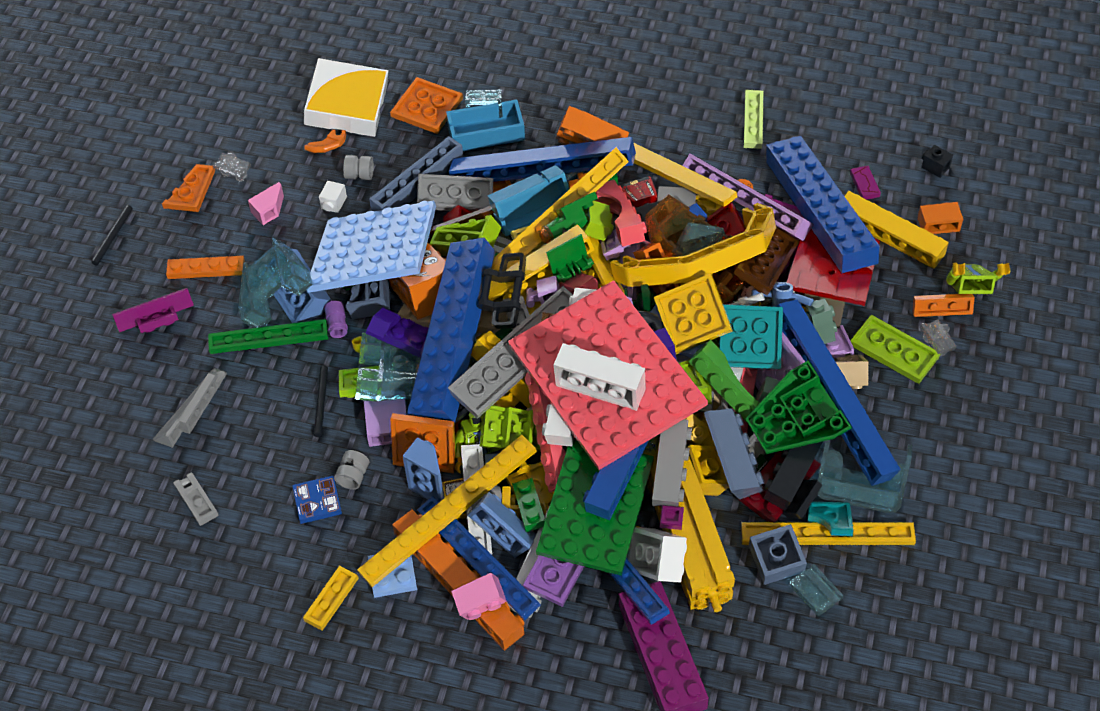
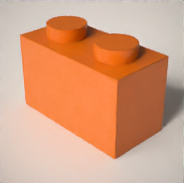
(940, 218)

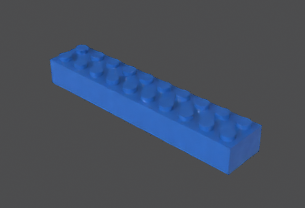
(822, 204)
(451, 330)

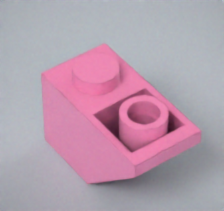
(267, 204)

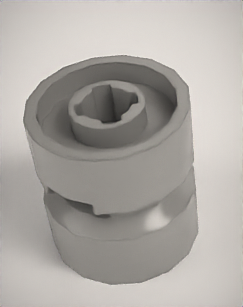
(357, 167)
(351, 470)

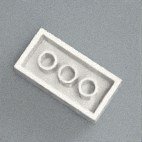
(599, 376)

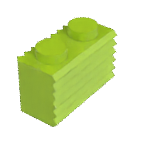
(599, 221)

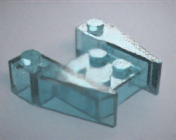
(259, 281)
(395, 373)

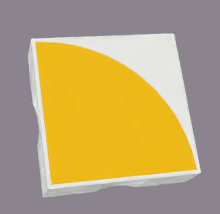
(346, 97)

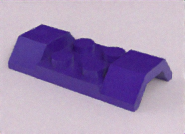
(398, 332)

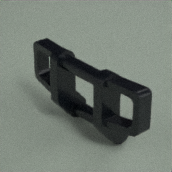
(503, 276)

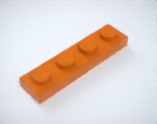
(205, 267)

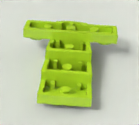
(504, 425)

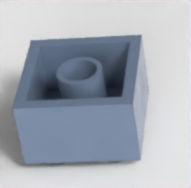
(777, 554)

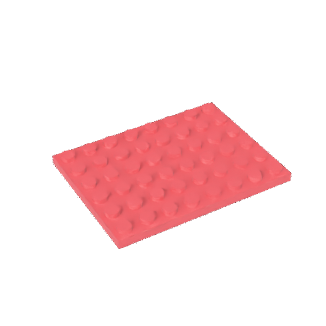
(613, 328)

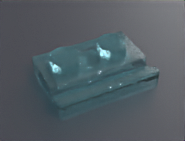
(816, 590)

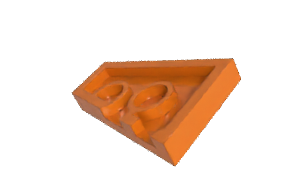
(192, 191)

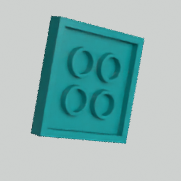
(755, 337)

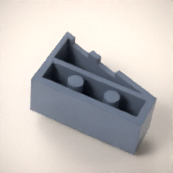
(368, 299)

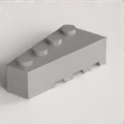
(670, 465)

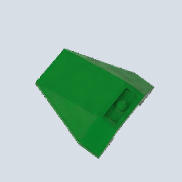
(797, 413)

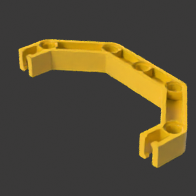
(683, 269)

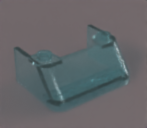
(854, 488)

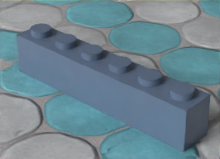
(405, 186)

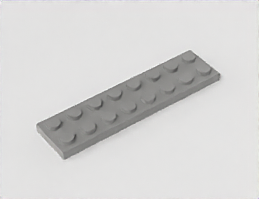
(500, 367)

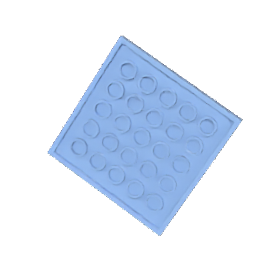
(372, 246)

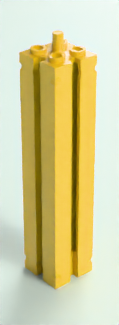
(705, 563)

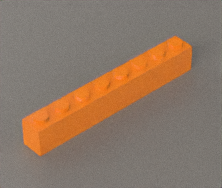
(454, 573)

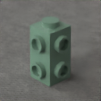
(821, 317)

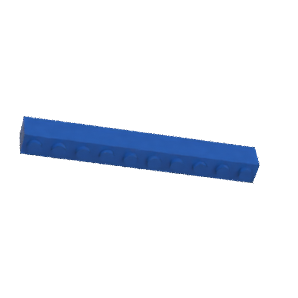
(529, 162)
(863, 438)

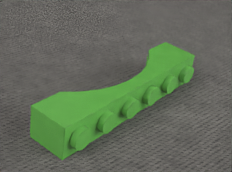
(715, 369)

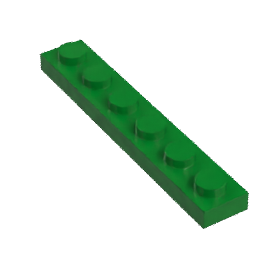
(268, 336)

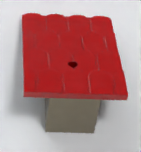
(819, 277)

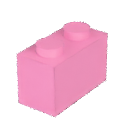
(479, 596)

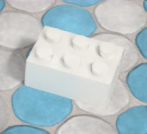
(657, 554)

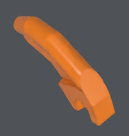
(330, 143)

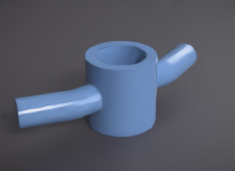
(782, 293)

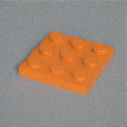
(426, 105)
(438, 432)

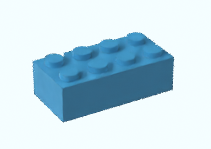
(483, 128)
(527, 199)

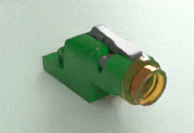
(567, 218)

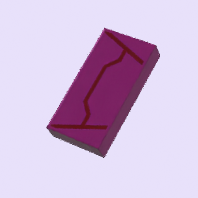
(865, 182)

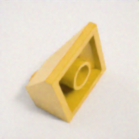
(708, 469)

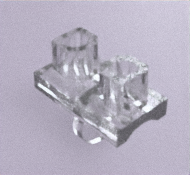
(230, 165)
(938, 336)

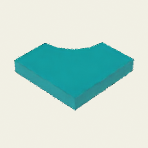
(833, 515)

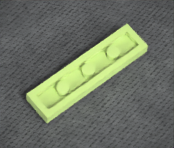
(753, 119)

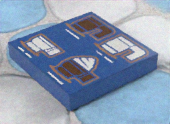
(317, 499)

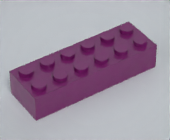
(665, 657)

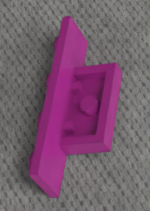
(154, 312)

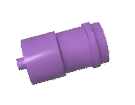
(336, 319)

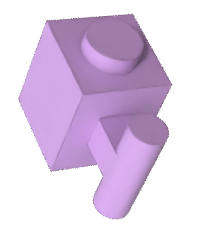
(545, 289)

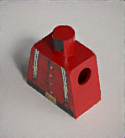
(640, 192)

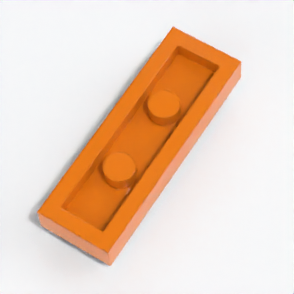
(943, 305)

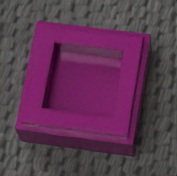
(671, 517)

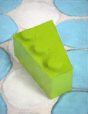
(484, 228)

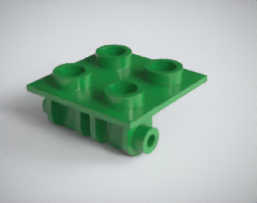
(569, 258)

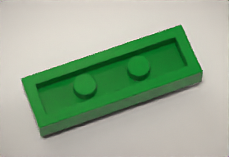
(529, 504)

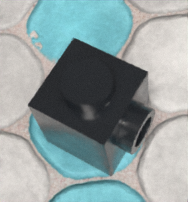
(936, 161)

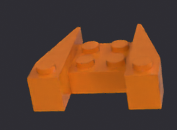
(583, 127)

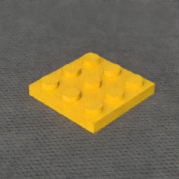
(693, 313)

